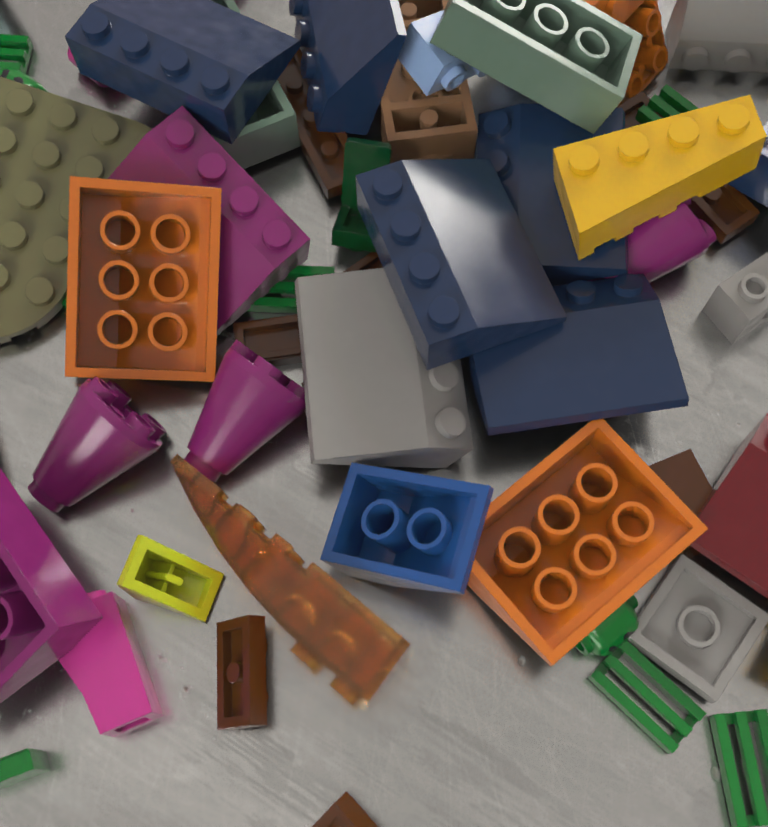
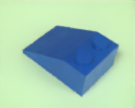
(407, 529)

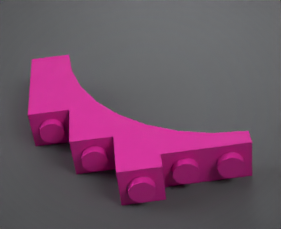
(112, 670)

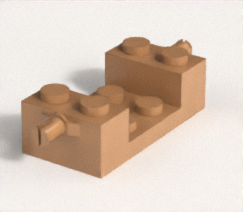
(425, 125)

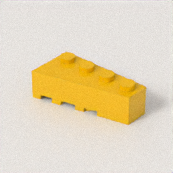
(652, 167)

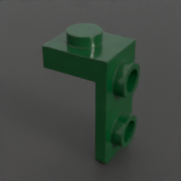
(359, 157)

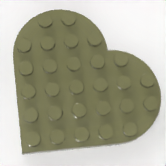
(40, 148)

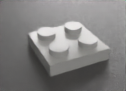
(698, 628)

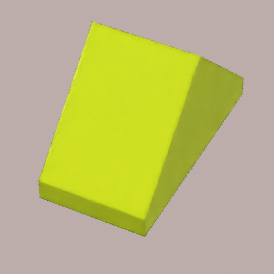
(169, 579)

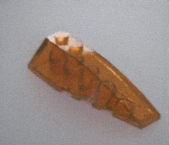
(307, 603)

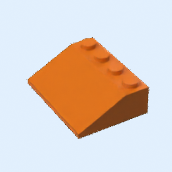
(142, 280)
(577, 540)

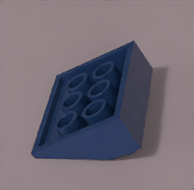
(183, 56)
(347, 58)
(521, 150)
(455, 256)
(596, 365)

